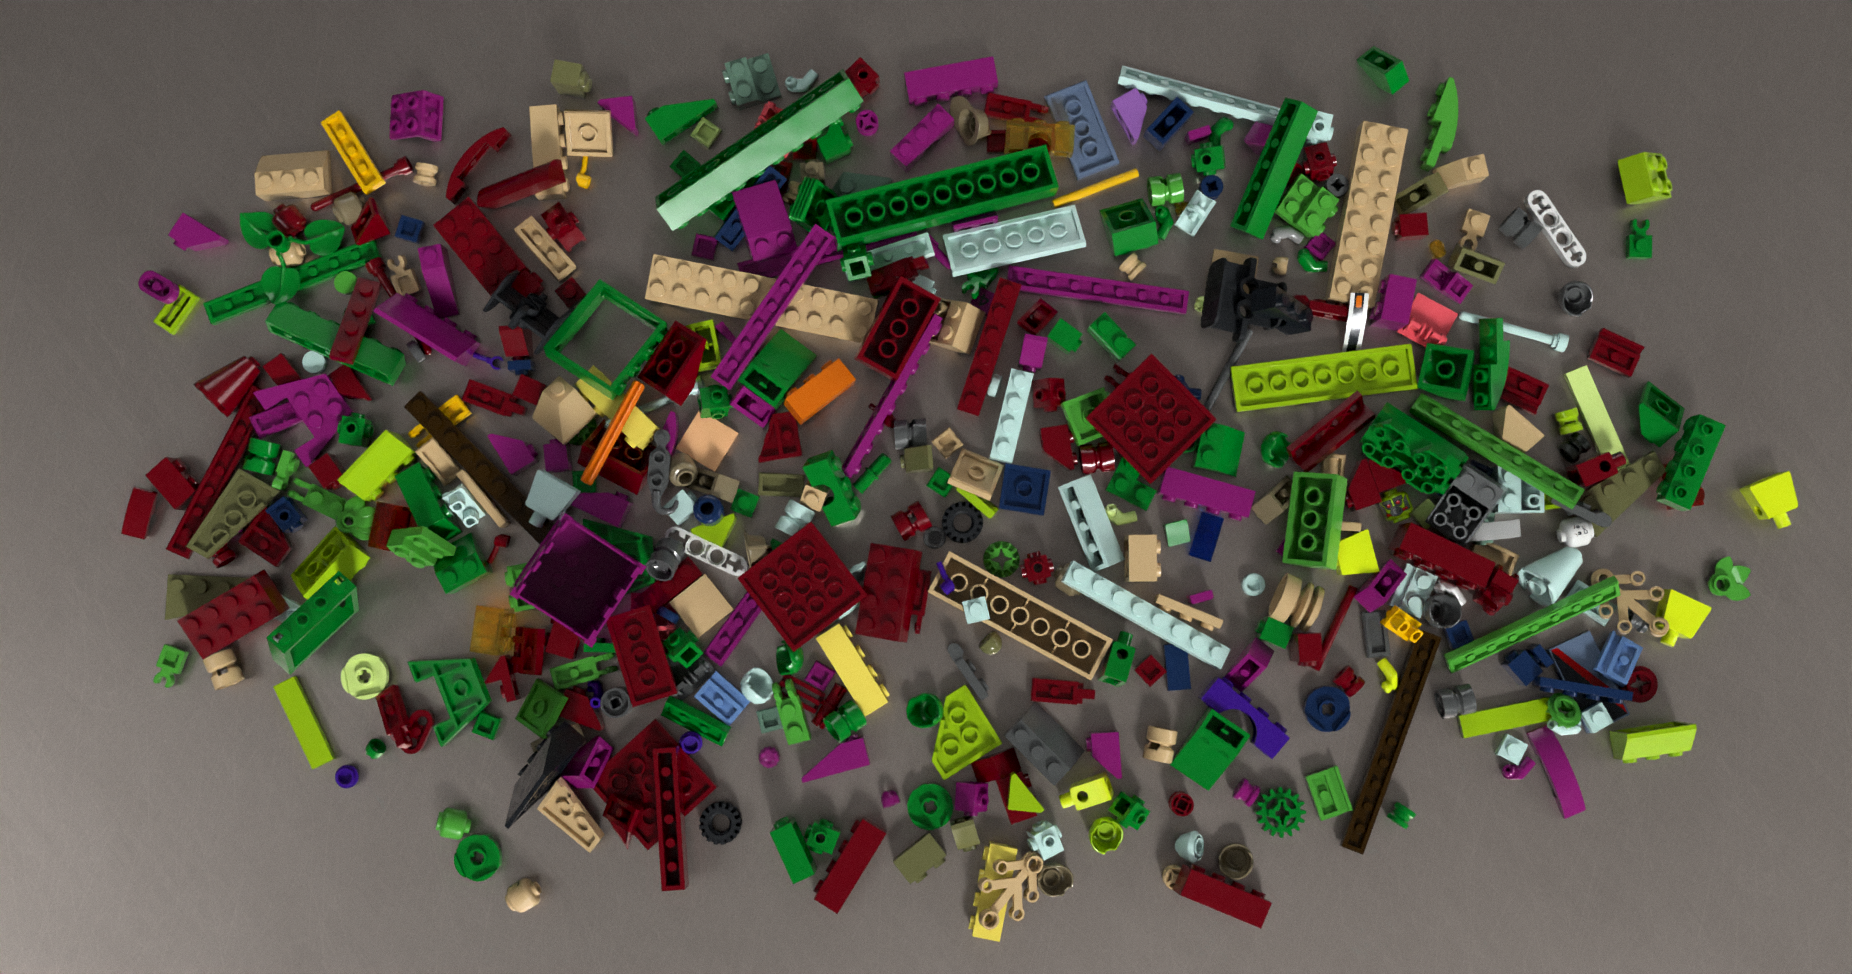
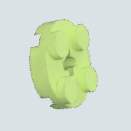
(354, 668)

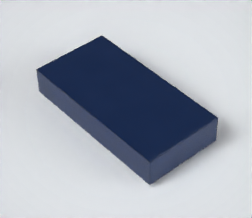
(1177, 668)

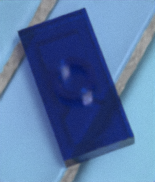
(1205, 536)

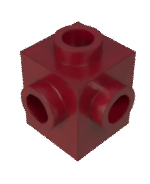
(1318, 162)
(1048, 393)
(1027, 568)

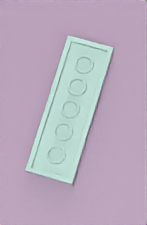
(1014, 240)

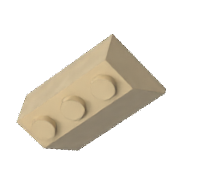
(294, 176)

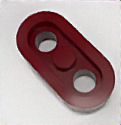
(420, 731)

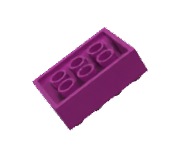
(429, 328)

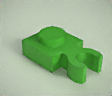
(287, 465)
(171, 661)

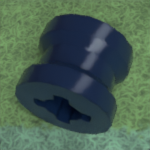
(1209, 190)

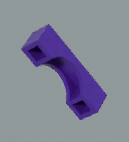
(1266, 736)

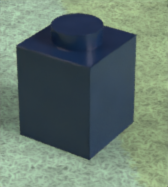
(1521, 667)

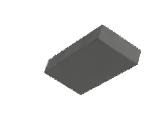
(1375, 634)

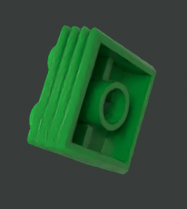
(810, 204)

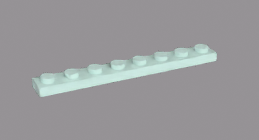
(1197, 95)
(1145, 615)

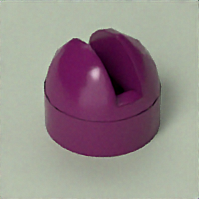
(889, 798)

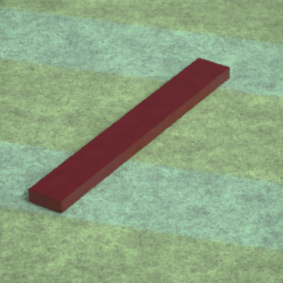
(218, 474)

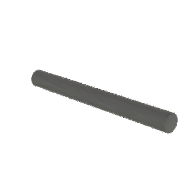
(1223, 377)

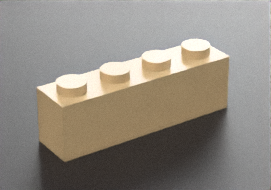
(548, 144)

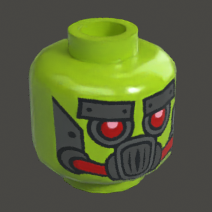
(1396, 506)

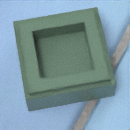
(769, 719)

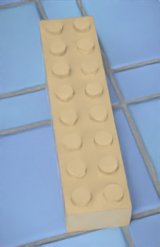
(1366, 212)
(1024, 617)

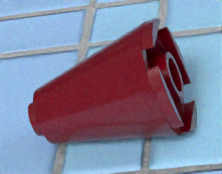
(229, 384)

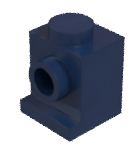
(296, 516)

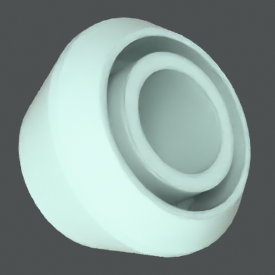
(1190, 846)

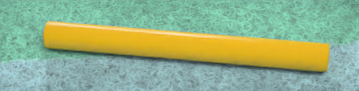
(1094, 188)

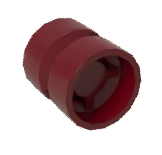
(1096, 458)
(903, 524)

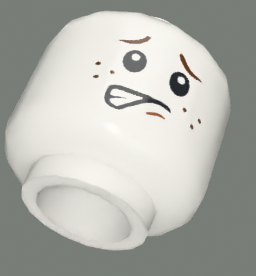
(1575, 532)

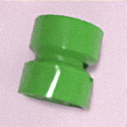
(1165, 189)

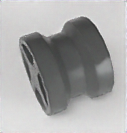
(1332, 187)
(1638, 623)

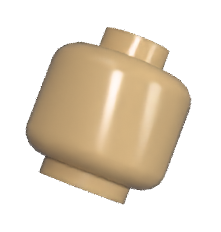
(292, 257)
(523, 895)

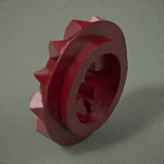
(1646, 690)

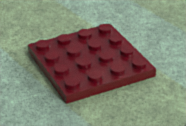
(1150, 419)
(802, 586)
(632, 778)

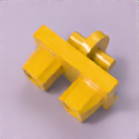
(1402, 624)

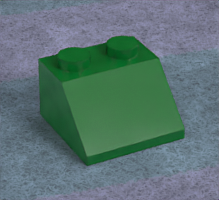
(1129, 227)
(1446, 371)
(1219, 450)
(464, 567)

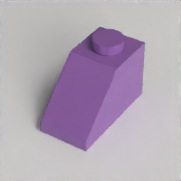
(1130, 113)

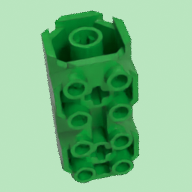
(1422, 455)

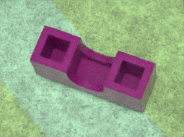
(914, 144)

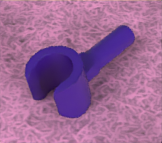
(489, 360)
(947, 586)

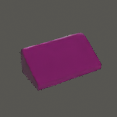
(975, 221)

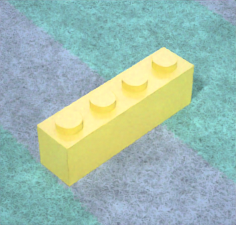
(638, 428)
(852, 669)
(985, 900)

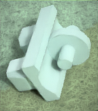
(1195, 213)
(464, 505)

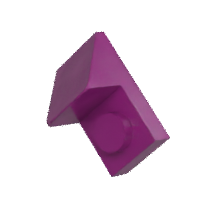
(752, 406)

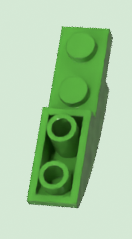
(1444, 117)

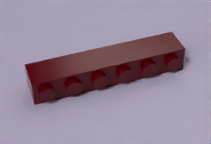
(989, 346)
(670, 818)

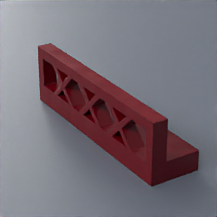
(1330, 433)

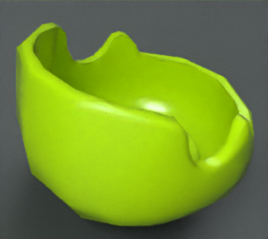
(1105, 834)

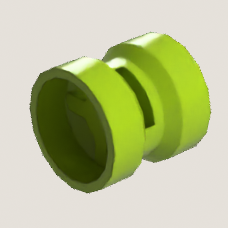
(1568, 421)

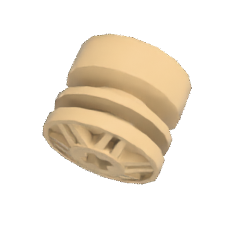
(1300, 604)

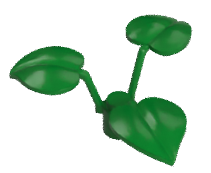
(284, 282)

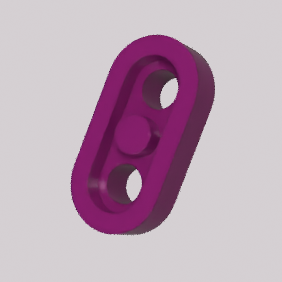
(158, 287)

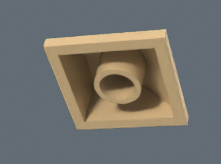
(562, 411)
(1514, 428)

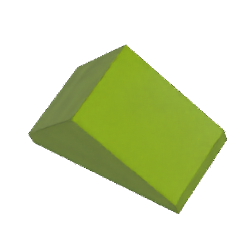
(718, 533)
(1020, 797)

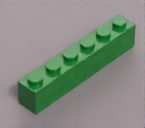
(1274, 168)
(319, 335)

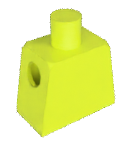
(1772, 498)
(1356, 555)
(1682, 614)
(1096, 786)

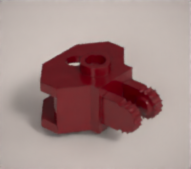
(563, 226)
(1497, 591)

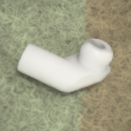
(1451, 589)

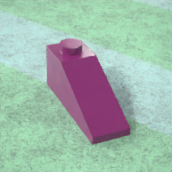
(439, 279)
(605, 506)
(844, 757)

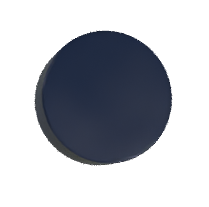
(668, 614)

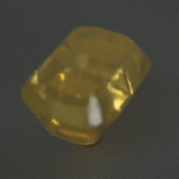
(1180, 207)
(1437, 248)

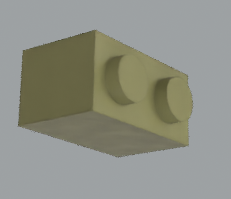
(570, 79)
(1476, 263)
(920, 857)

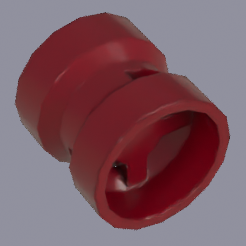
(223, 556)
(1348, 681)
(1180, 803)

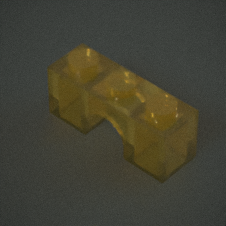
(1058, 136)

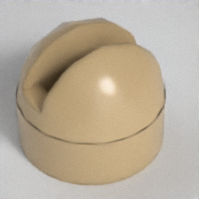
(1281, 268)

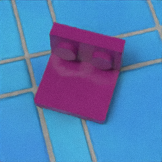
(416, 116)

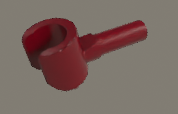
(889, 420)
(500, 541)

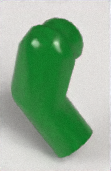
(1222, 125)
(1165, 221)
(1309, 264)

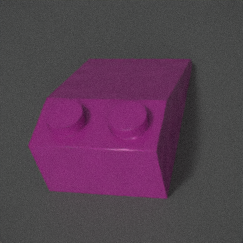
(764, 220)

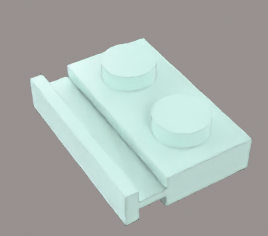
(1413, 591)

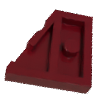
(781, 439)
(266, 539)

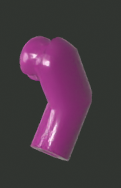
(1518, 772)

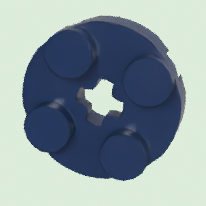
(1329, 722)

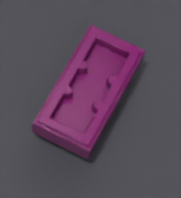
(275, 420)

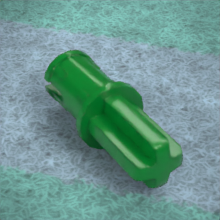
(872, 473)

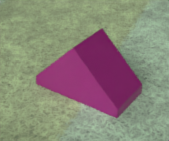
(623, 111)

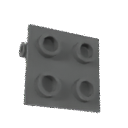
(691, 678)

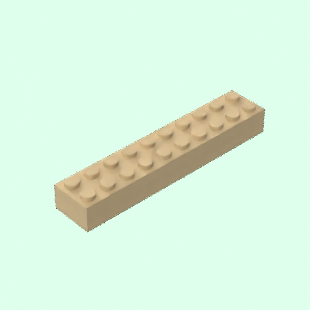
(741, 293)

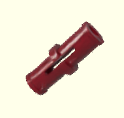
(829, 704)

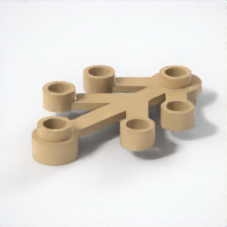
(1627, 600)
(1012, 887)

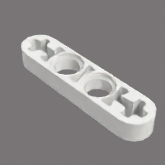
(1558, 227)
(705, 553)

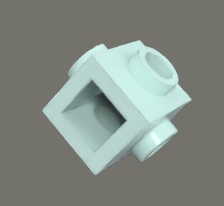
(1321, 129)
(1044, 839)

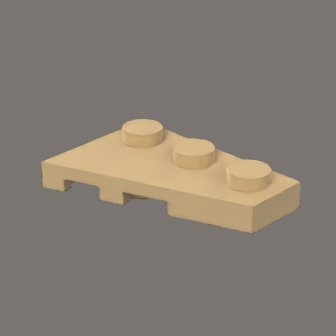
(570, 815)

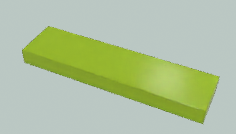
(1504, 717)
(304, 722)

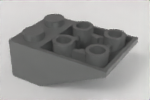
(1466, 505)

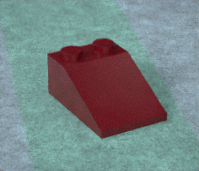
(675, 363)

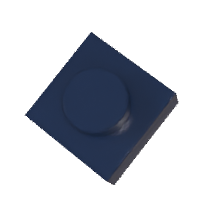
(409, 229)
(521, 367)
(1458, 635)
(1539, 655)

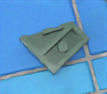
(853, 182)

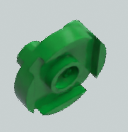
(917, 810)
(466, 850)

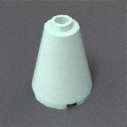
(1550, 575)

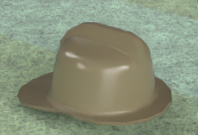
(969, 121)
(755, 548)

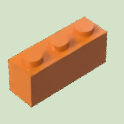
(819, 390)

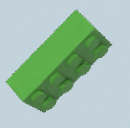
(1315, 520)

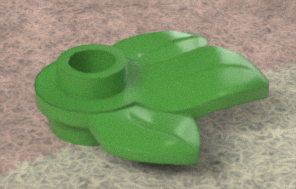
(361, 518)
(1731, 579)

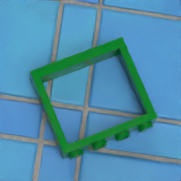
(577, 319)
(314, 623)

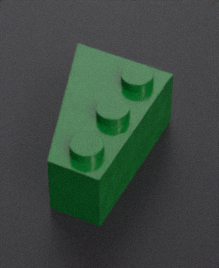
(426, 501)

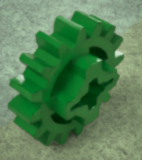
(1280, 821)

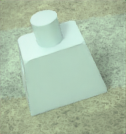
(549, 497)

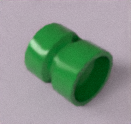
(261, 456)
(843, 722)

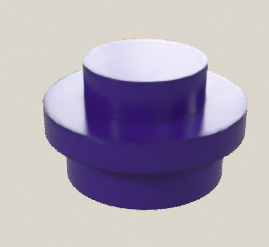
(690, 742)
(347, 776)

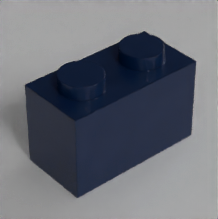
(1168, 124)

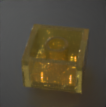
(492, 630)

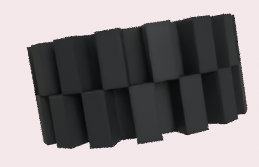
(962, 536)
(714, 835)

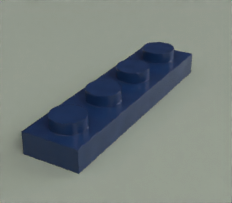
(731, 231)
(1591, 691)

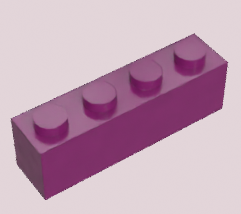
(951, 81)
(1207, 493)

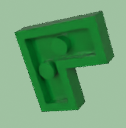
(1125, 486)

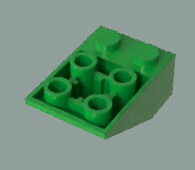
(777, 368)
(1209, 748)

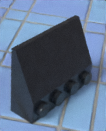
(543, 769)

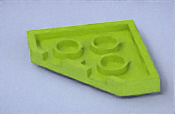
(962, 734)

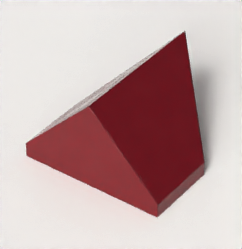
(623, 817)

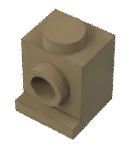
(813, 169)

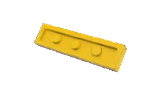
(353, 152)

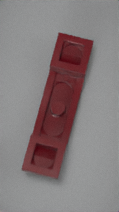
(494, 140)

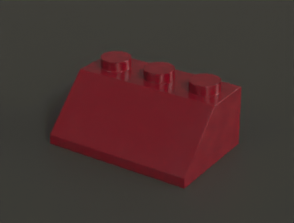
(623, 465)

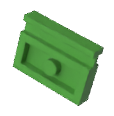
(1328, 793)

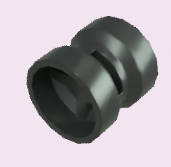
(1574, 447)

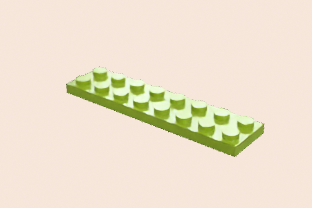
(1323, 377)

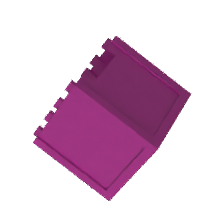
(576, 578)

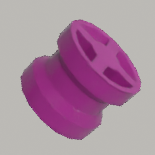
(868, 118)
(1246, 792)

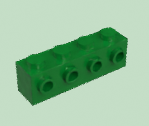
(1690, 462)

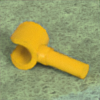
(582, 179)

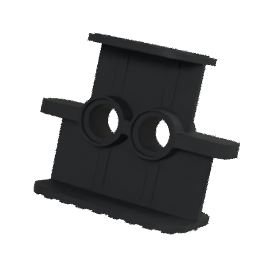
(1225, 295)
(527, 311)

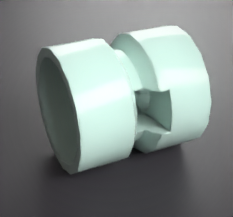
(795, 518)

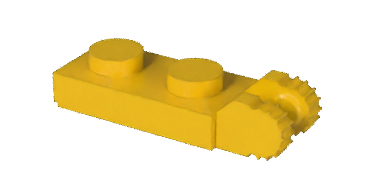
(454, 409)

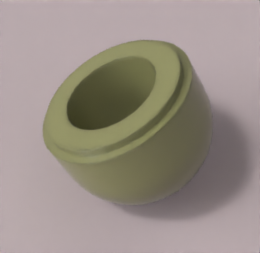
(991, 643)

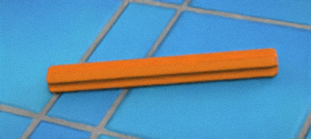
(612, 432)

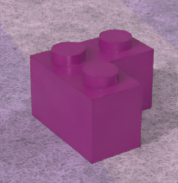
(1395, 302)

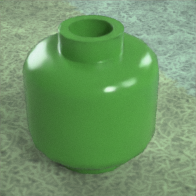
(453, 823)

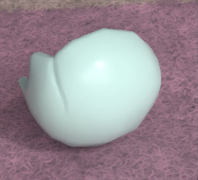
(756, 686)

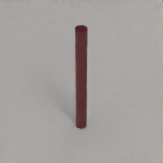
(1335, 625)

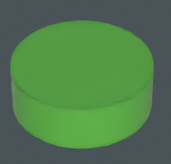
(345, 282)

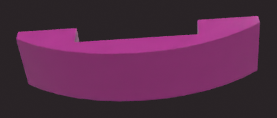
(1558, 771)

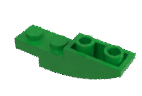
(1493, 367)

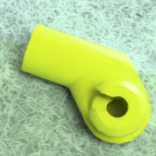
(1391, 676)

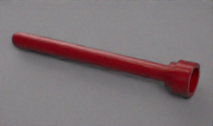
(402, 167)
(377, 268)

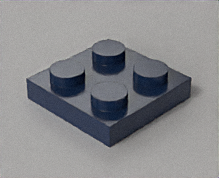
(1024, 489)

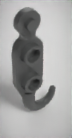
(659, 472)

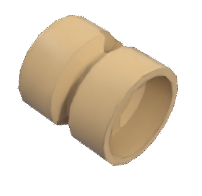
(220, 661)
(1160, 744)

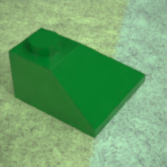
(1658, 415)

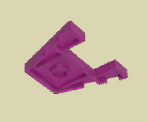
(317, 405)

